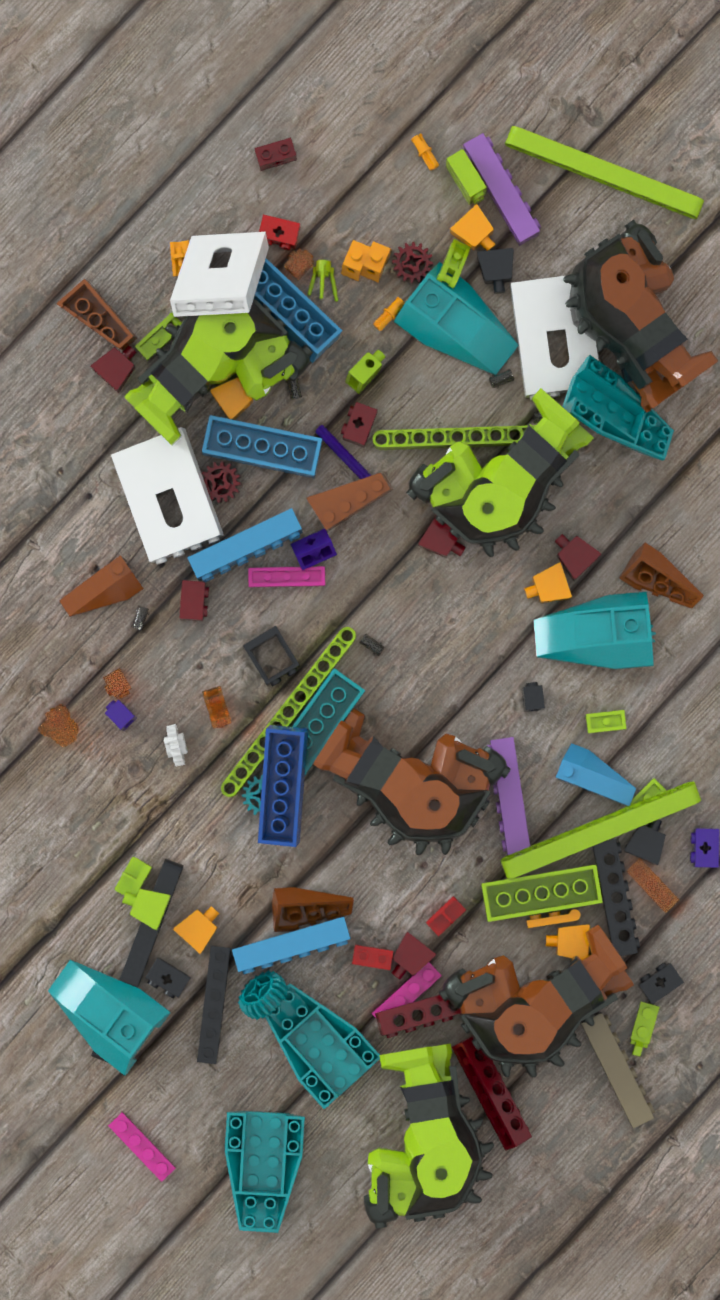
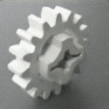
(175, 745)

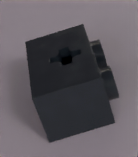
(533, 697)
(178, 978)
(671, 981)

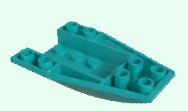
(456, 323)
(615, 410)
(599, 633)
(107, 1012)
(320, 1046)
(262, 1165)

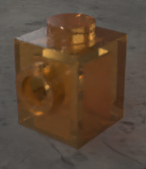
(299, 263)
(117, 684)

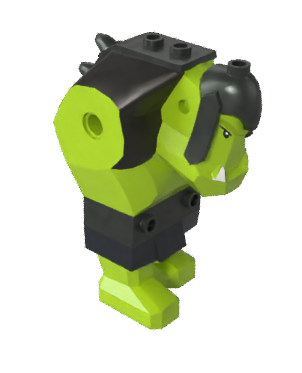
(208, 353)
(511, 488)
(440, 1145)

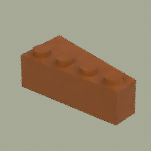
(92, 309)
(347, 500)

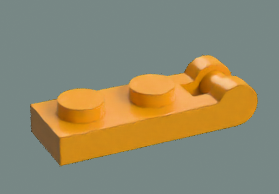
(554, 918)

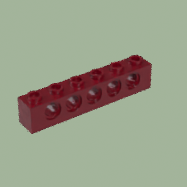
(386, 1018)
(492, 1094)

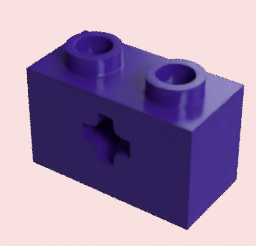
(313, 549)
(120, 714)
(711, 856)

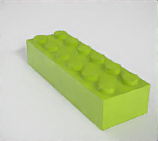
(541, 893)

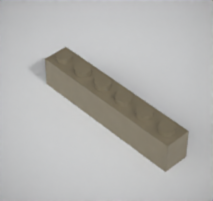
(617, 1070)

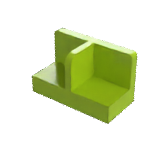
(605, 721)
(133, 877)

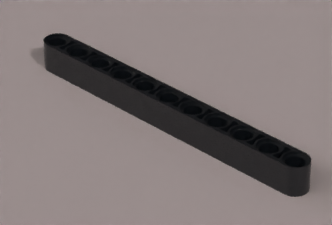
(146, 935)

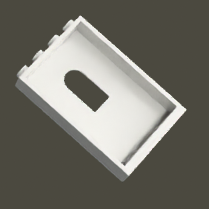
(219, 290)
(537, 310)
(157, 467)

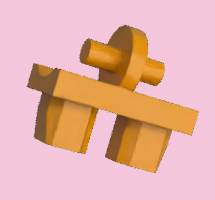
(178, 252)

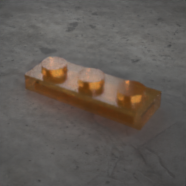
(652, 885)

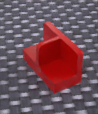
(445, 916)

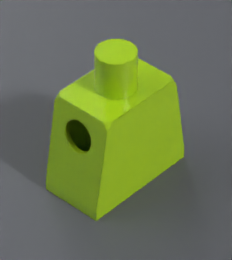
(365, 371)
(147, 906)

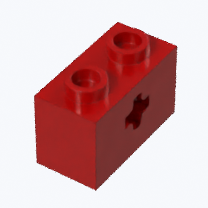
(289, 230)
(372, 957)

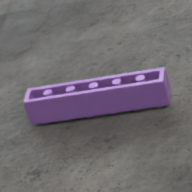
(501, 189)
(510, 800)

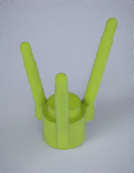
(323, 270)

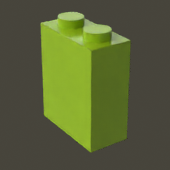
(466, 177)

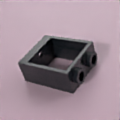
(263, 638)

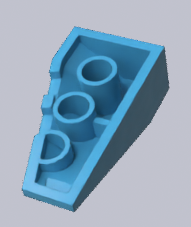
(589, 772)

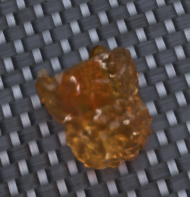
(59, 726)

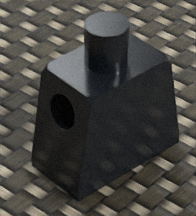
(496, 267)
(647, 843)

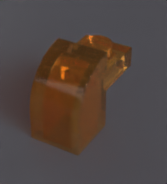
(217, 707)

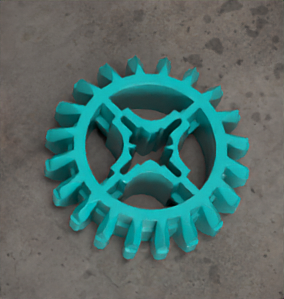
(262, 995)

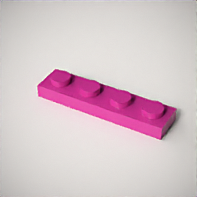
(286, 577)
(411, 989)
(142, 1146)

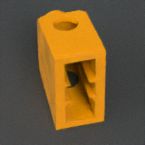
(474, 229)
(354, 260)
(376, 261)
(231, 398)
(549, 585)
(198, 928)
(570, 941)

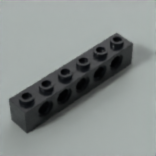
(607, 889)
(213, 1004)

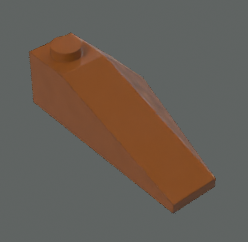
(654, 572)
(107, 586)
(299, 906)

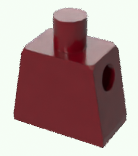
(115, 367)
(440, 540)
(576, 555)
(411, 956)

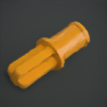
(425, 152)
(389, 314)

